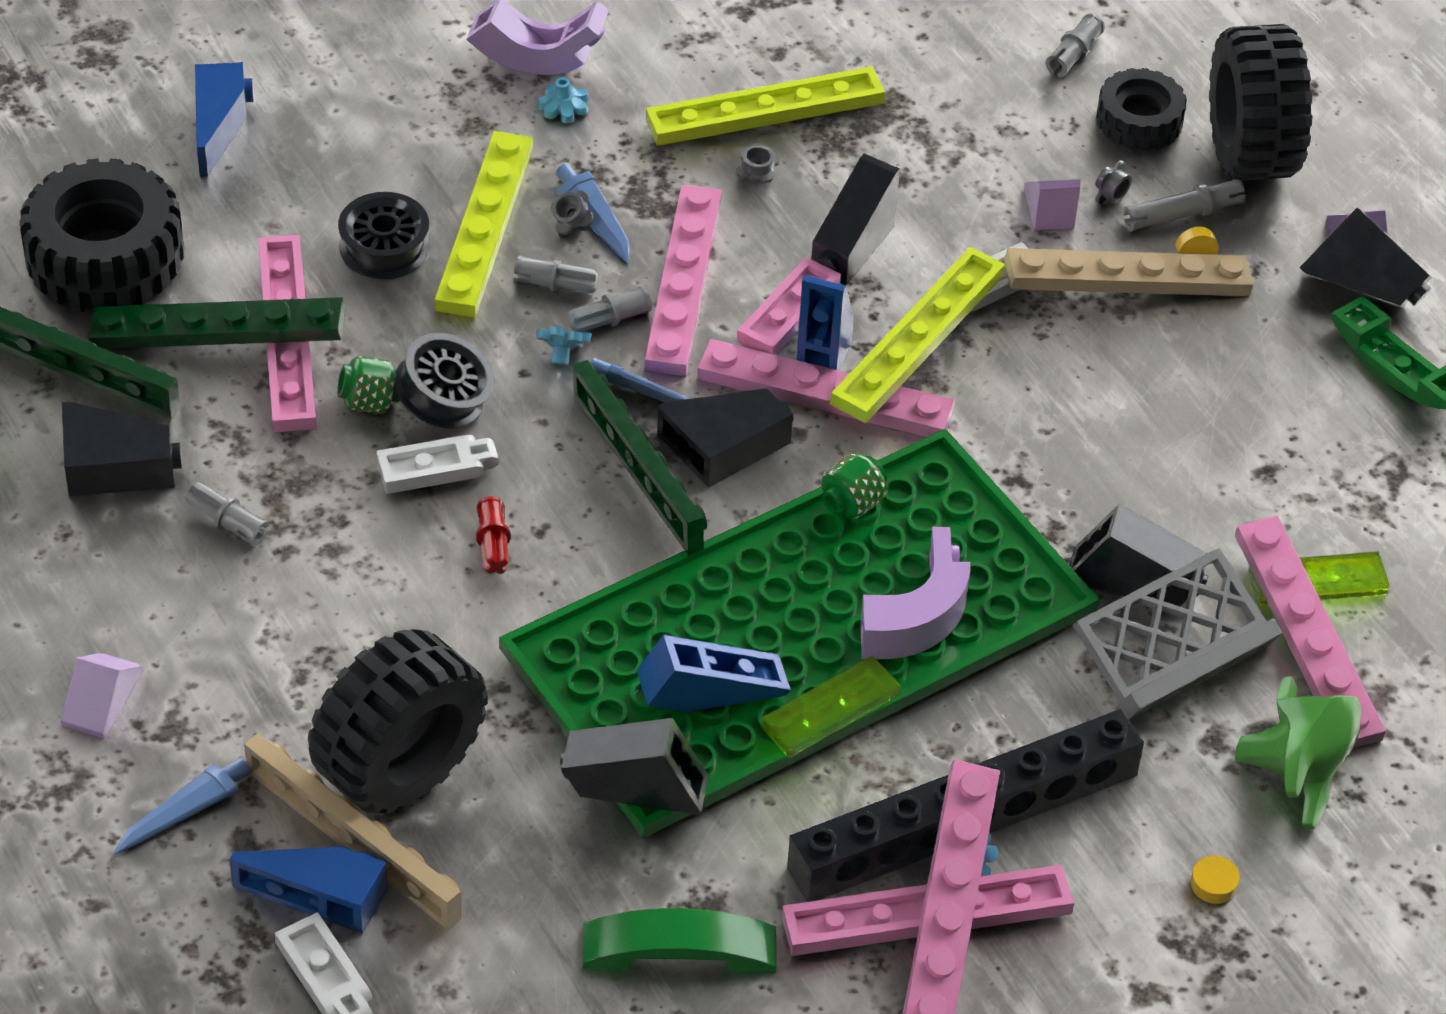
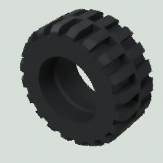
(1260, 102)
(96, 199)
(397, 721)

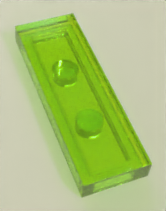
(1340, 576)
(830, 706)

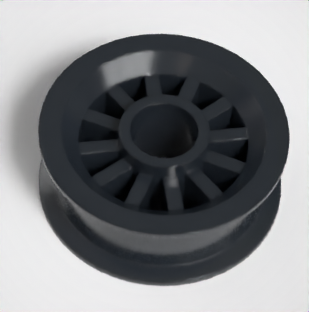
(384, 235)
(444, 380)

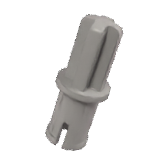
(555, 275)
(610, 309)
(228, 513)

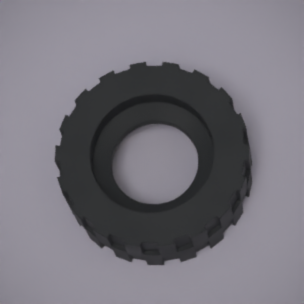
(1145, 87)

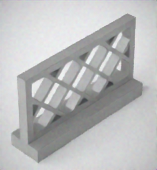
(1203, 661)

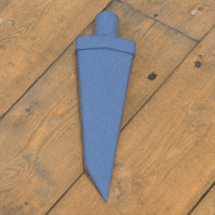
(604, 221)
(621, 377)
(196, 796)

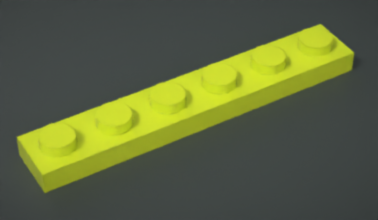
(764, 105)
(484, 224)
(917, 335)

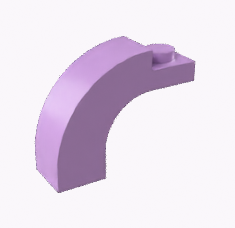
(534, 46)
(922, 618)

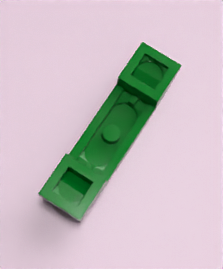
(1393, 360)
(679, 935)

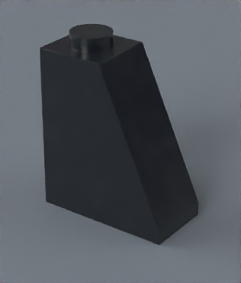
(858, 218)
(1368, 262)
(725, 431)
(115, 452)
(1130, 553)
(636, 766)

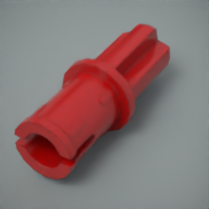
(493, 534)

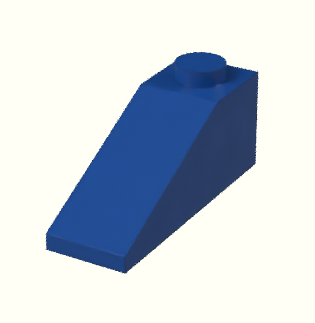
(220, 109)
(824, 323)
(707, 675)
(325, 880)

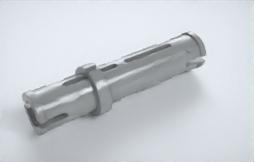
(1199, 201)

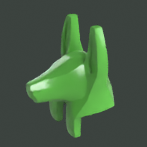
(1305, 745)

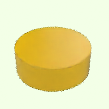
(1197, 241)
(1215, 879)

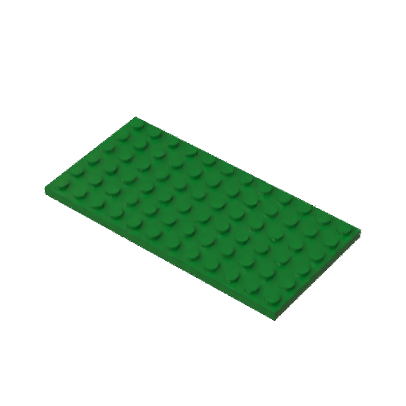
(797, 591)

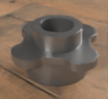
(757, 164)
(1113, 183)
(565, 204)

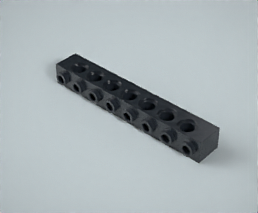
(906, 825)

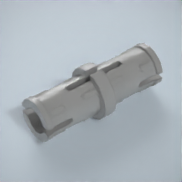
(1075, 45)

